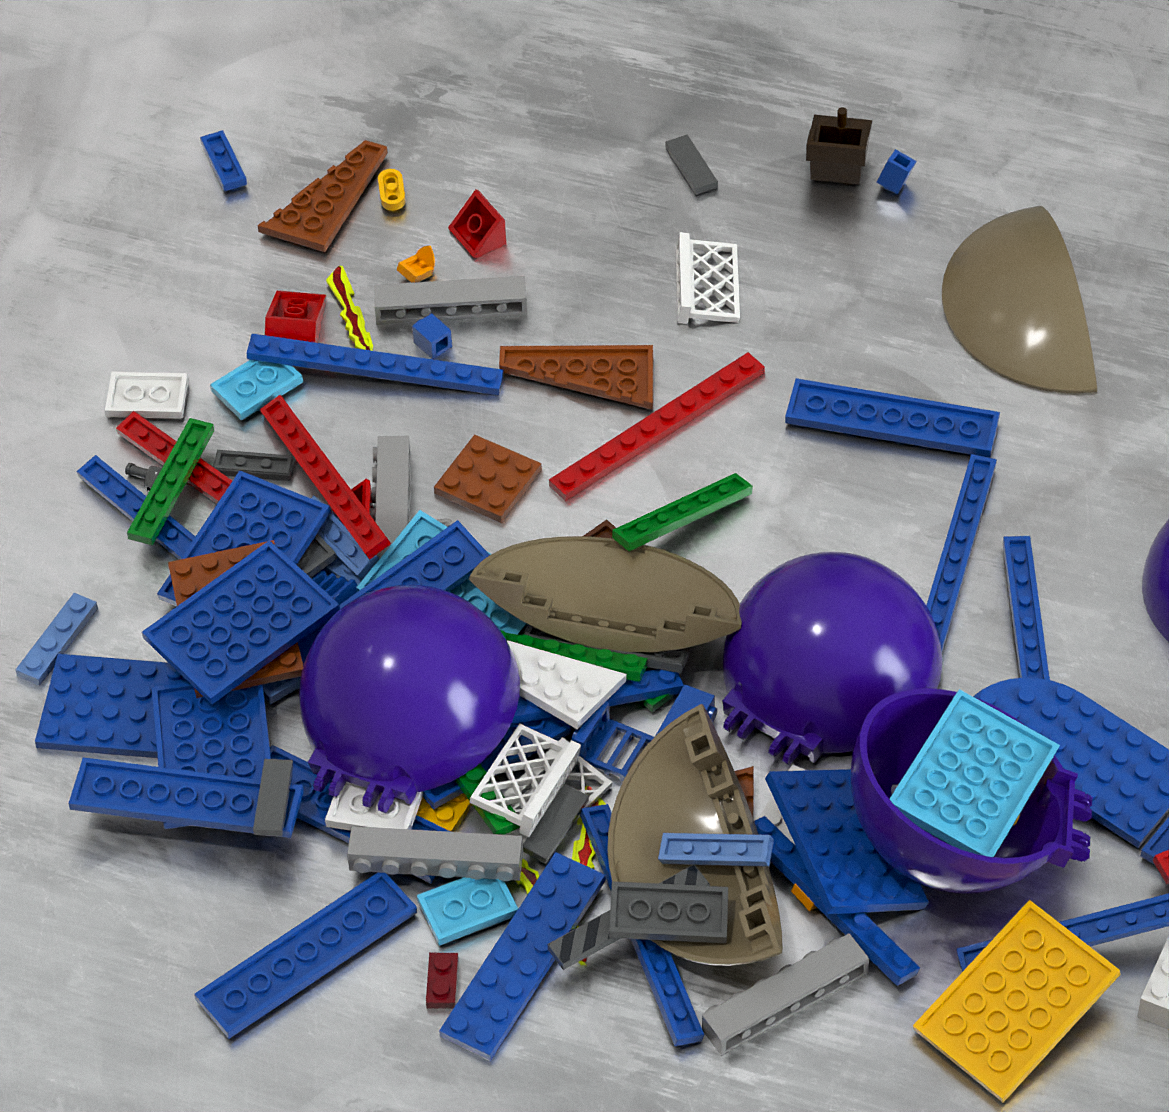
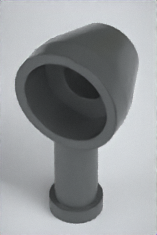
(148, 474)

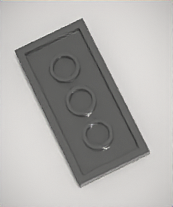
(668, 912)

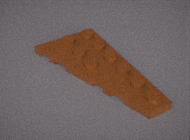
(325, 203)
(605, 371)

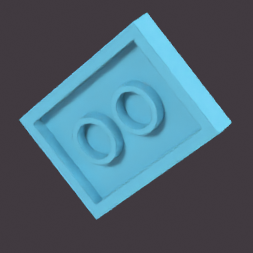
(254, 386)
(466, 907)

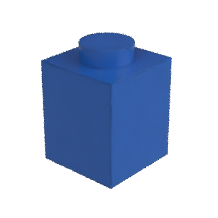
(896, 171)
(432, 336)

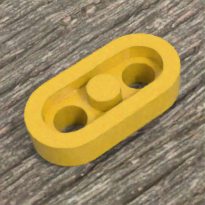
(391, 189)

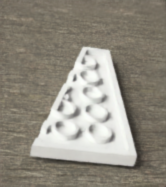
(564, 685)

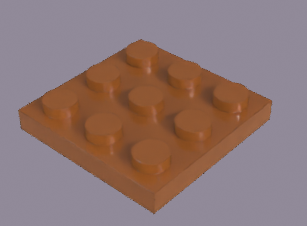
(487, 478)

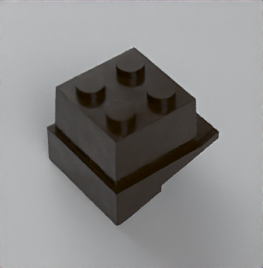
(838, 147)

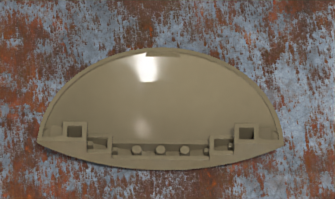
(1020, 304)
(609, 595)
(690, 787)

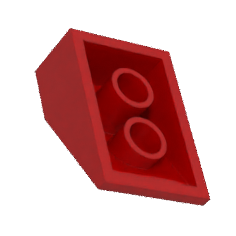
(295, 316)

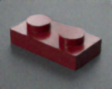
(442, 980)

